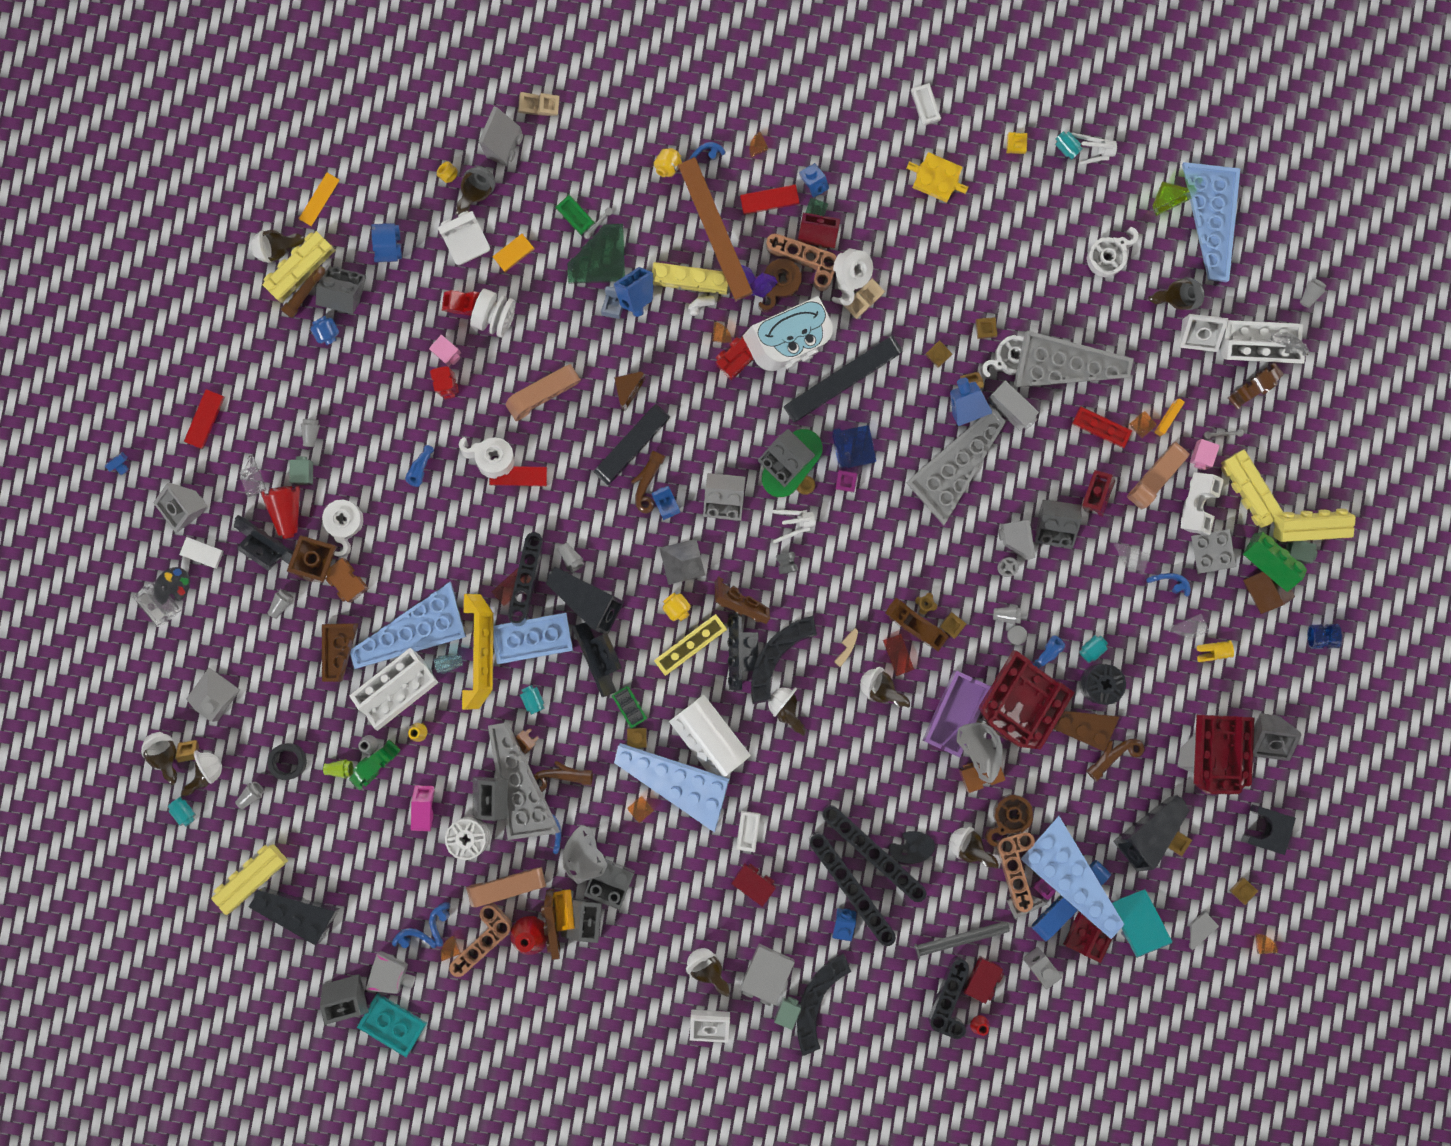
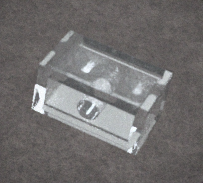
(155, 611)

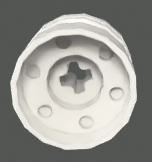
(490, 312)
(475, 830)

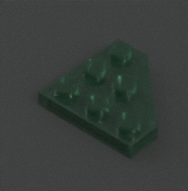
(600, 258)

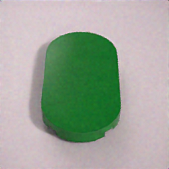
(774, 487)

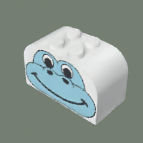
(789, 336)

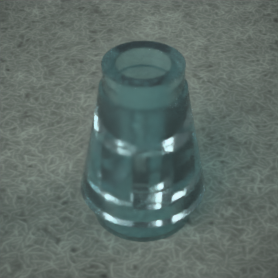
(447, 663)

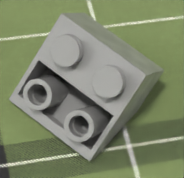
(724, 496)

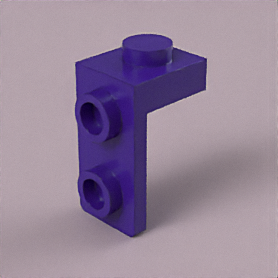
(761, 285)

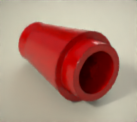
(977, 1022)

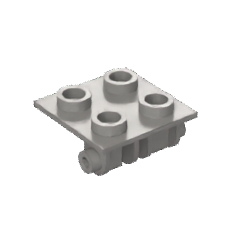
(1213, 551)

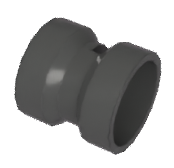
(786, 562)

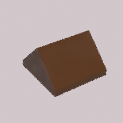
(628, 387)
(311, 559)
(1266, 593)

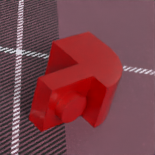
(459, 302)

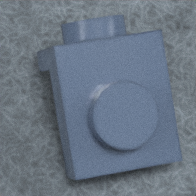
(611, 305)

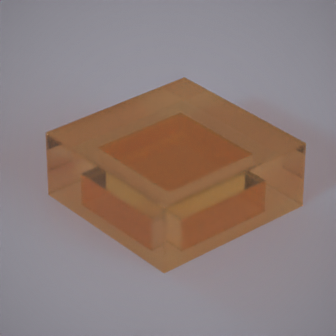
(1143, 424)
(640, 809)

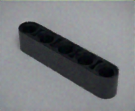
(632, 444)
(525, 569)

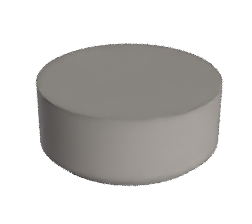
(1017, 635)

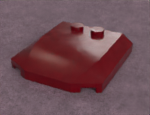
(1024, 703)
(1223, 753)

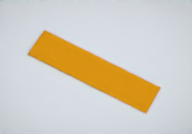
(319, 199)

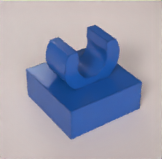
(117, 463)

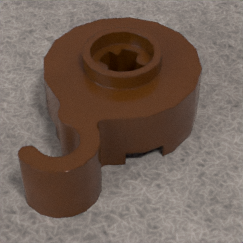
(784, 289)
(1260, 383)
(1010, 825)

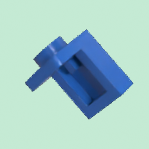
(814, 179)
(665, 502)
(844, 924)

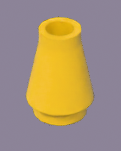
(421, 729)

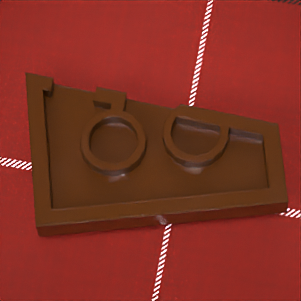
(734, 600)
(336, 649)
(1087, 727)
(550, 928)

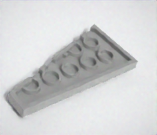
(1057, 361)
(950, 472)
(526, 805)

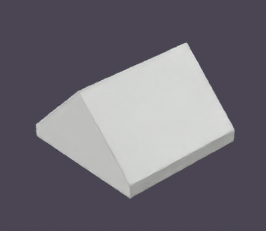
(1202, 332)
(709, 1026)

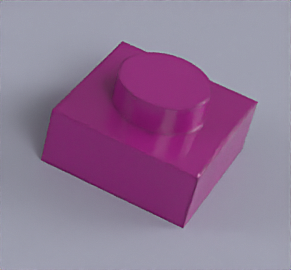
(846, 481)
(1044, 888)

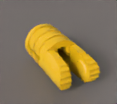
(1218, 651)

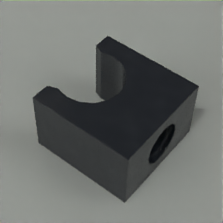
(1277, 830)

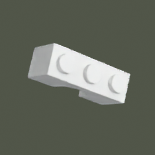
(1201, 488)

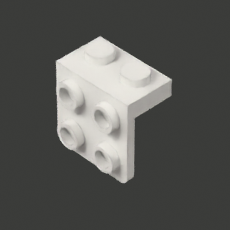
(464, 238)

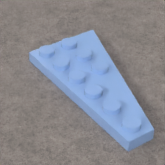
(1214, 211)
(419, 628)
(685, 786)
(1066, 870)

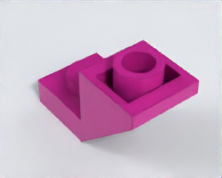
(421, 808)

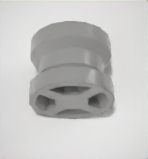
(1008, 567)

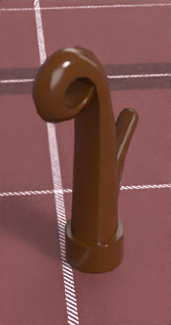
(291, 308)
(645, 478)
(1111, 755)
(564, 773)

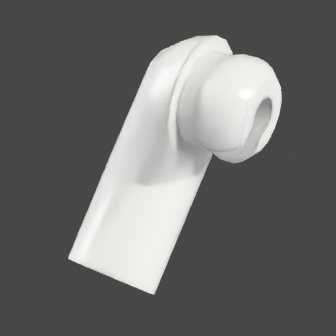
(699, 302)

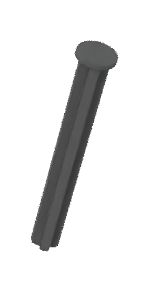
(962, 938)

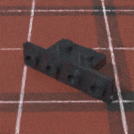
(261, 546)
(742, 651)
(599, 657)

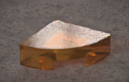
(757, 145)
(721, 333)
(1265, 944)
(450, 949)

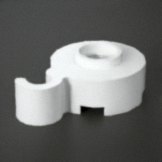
(1115, 248)
(852, 272)
(1003, 359)
(485, 451)
(344, 531)

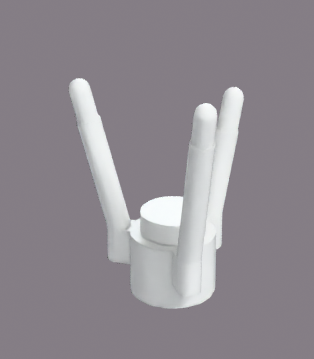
(1105, 147)
(805, 520)

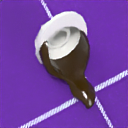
(272, 245)
(880, 687)
(784, 705)
(160, 753)
(207, 770)
(969, 847)
(707, 968)

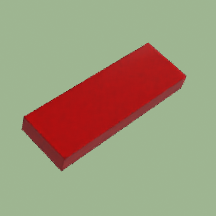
(769, 199)
(204, 419)
(1101, 427)
(522, 477)

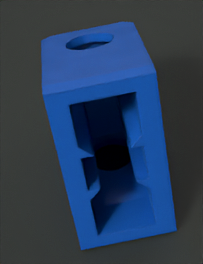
(635, 290)
(968, 402)

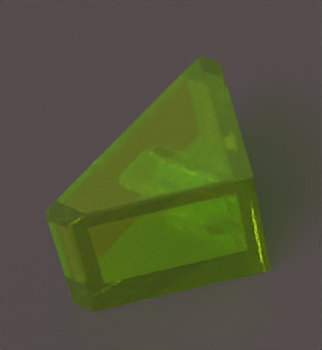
(1170, 197)

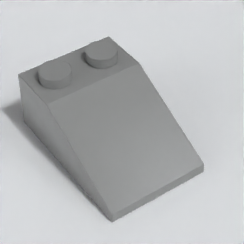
(500, 137)

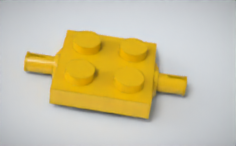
(937, 177)

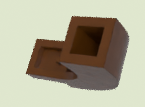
(916, 625)

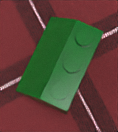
(1274, 561)

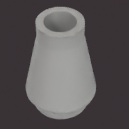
(1312, 292)
(309, 432)
(571, 558)
(280, 602)
(1008, 614)
(372, 744)
(250, 794)

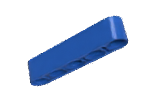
(1061, 910)

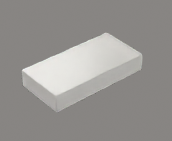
(925, 104)
(201, 552)
(748, 831)

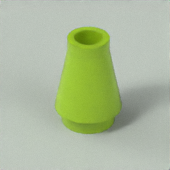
(339, 769)

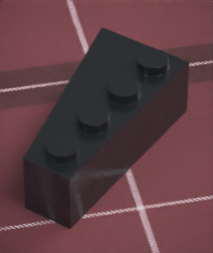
(300, 916)

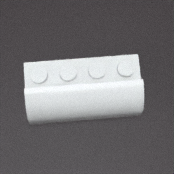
(1252, 341)
(394, 688)
(709, 737)

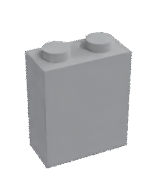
(1013, 406)
(766, 975)

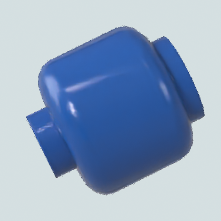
(324, 330)

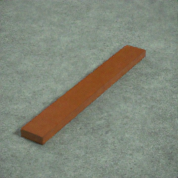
(715, 229)

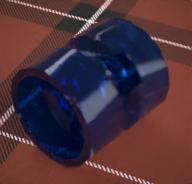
(1324, 636)

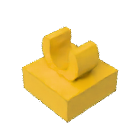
(1016, 143)

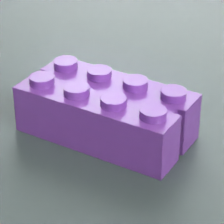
(956, 708)

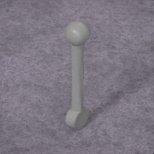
(608, 211)
(1207, 435)

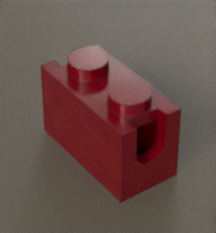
(818, 230)
(1098, 492)
(754, 884)
(983, 980)

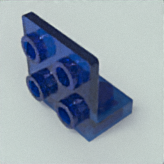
(853, 447)

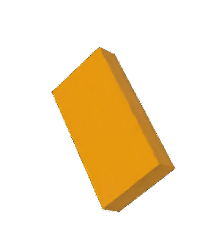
(513, 252)
(1169, 417)
(563, 910)

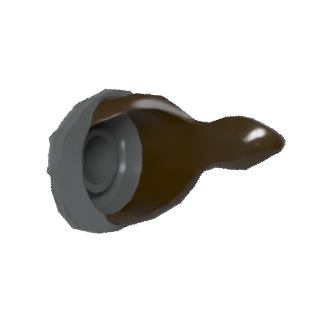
(475, 187)
(1181, 294)

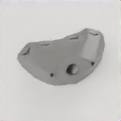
(981, 749)
(583, 856)

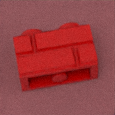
(735, 359)
(444, 382)

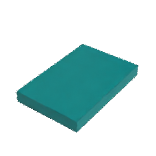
(1141, 923)
(392, 1025)

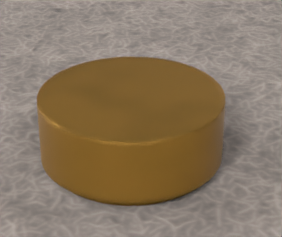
(807, 486)

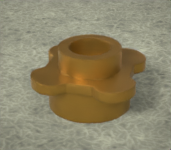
(931, 604)

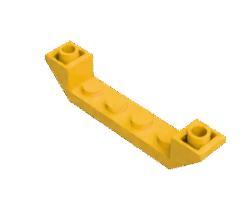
(481, 652)

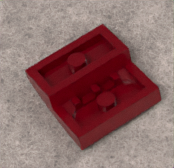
(1087, 938)

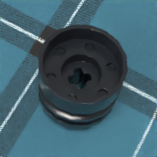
(1092, 688)

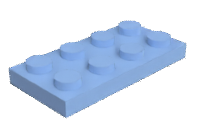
(533, 639)

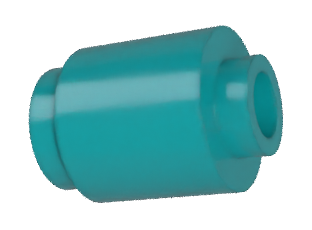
(1068, 144)
(1093, 648)
(532, 699)
(181, 812)

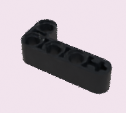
(951, 994)

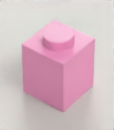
(445, 351)
(1204, 454)

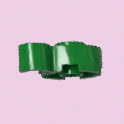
(368, 768)

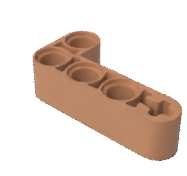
(800, 257)
(525, 400)
(1146, 489)
(1018, 873)
(505, 887)
(479, 944)

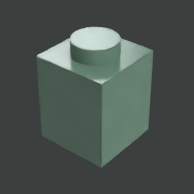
(301, 471)
(1302, 551)
(787, 1012)

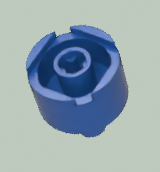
(385, 242)

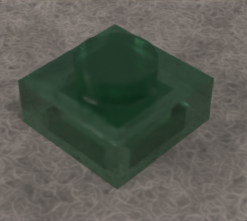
(816, 207)

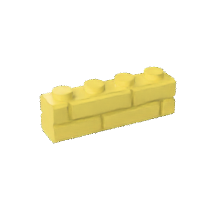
(298, 266)
(689, 278)
(1251, 488)
(1314, 525)
(690, 645)
(247, 881)

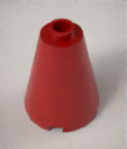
(283, 509)
(528, 935)

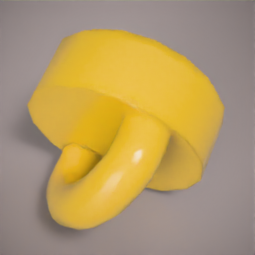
(447, 172)

